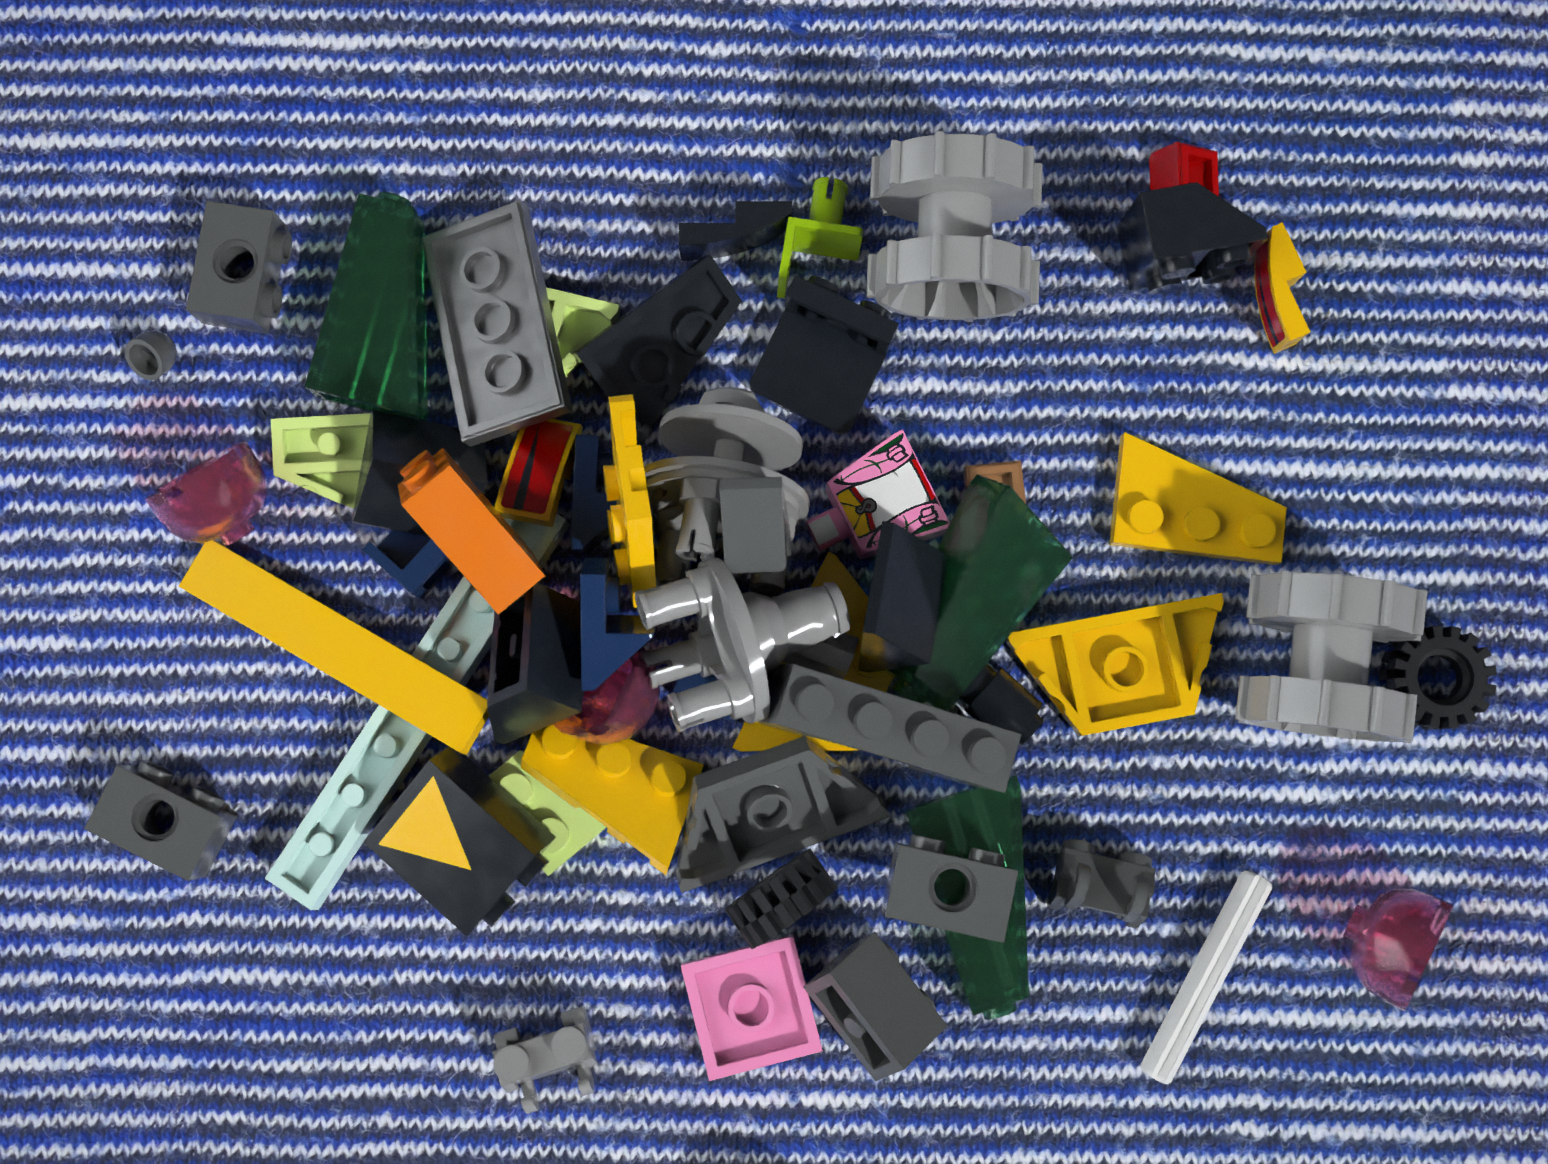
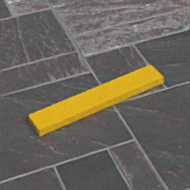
(337, 646)

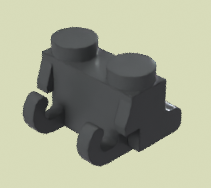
(1103, 883)

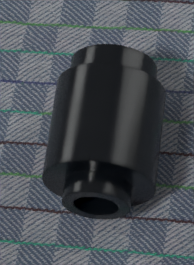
(1002, 702)

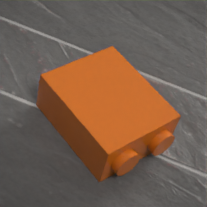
(468, 529)

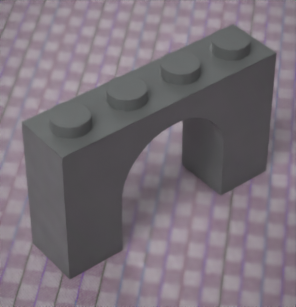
(890, 727)

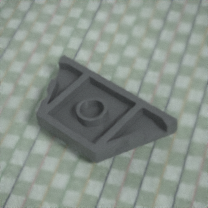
(768, 810)

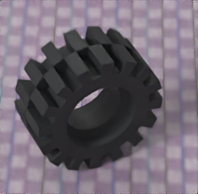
(1470, 676)
(781, 899)

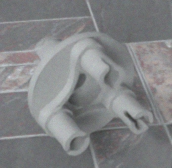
(735, 640)

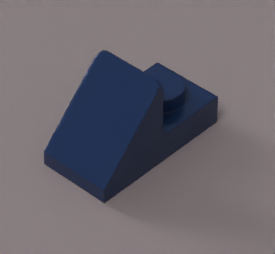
(589, 504)
(605, 638)

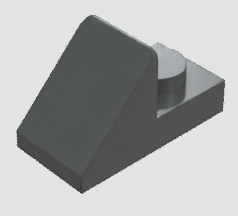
(754, 524)

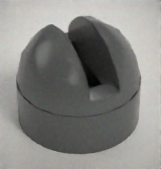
(151, 354)

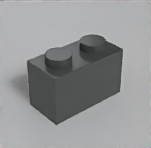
(876, 1006)

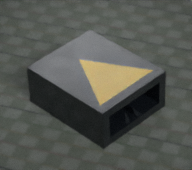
(461, 841)

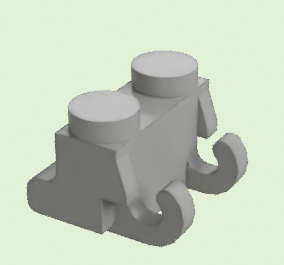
(546, 1056)

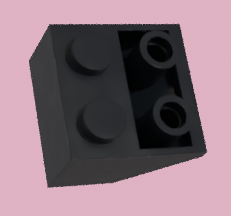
(1185, 236)
(535, 664)

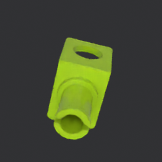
(822, 232)

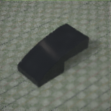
(754, 225)

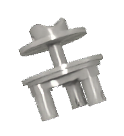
(717, 440)

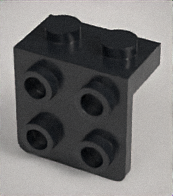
(824, 354)

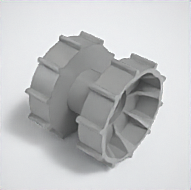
(955, 194)
(1331, 655)

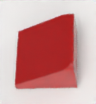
(1183, 165)

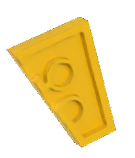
(1189, 510)
(623, 785)

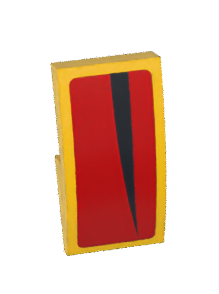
(1275, 272)
(537, 472)

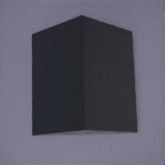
(388, 448)
(902, 602)

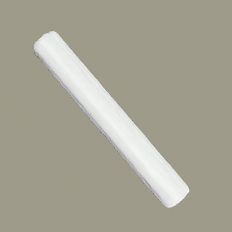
(1206, 977)

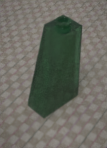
(375, 319)
(993, 577)
(987, 971)

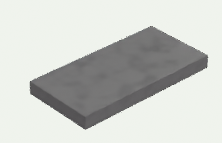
(496, 324)

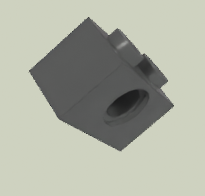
(227, 238)
(128, 820)
(978, 912)

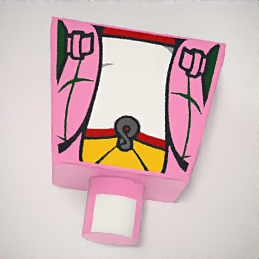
(877, 488)

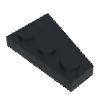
(660, 341)

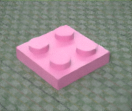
(751, 1007)

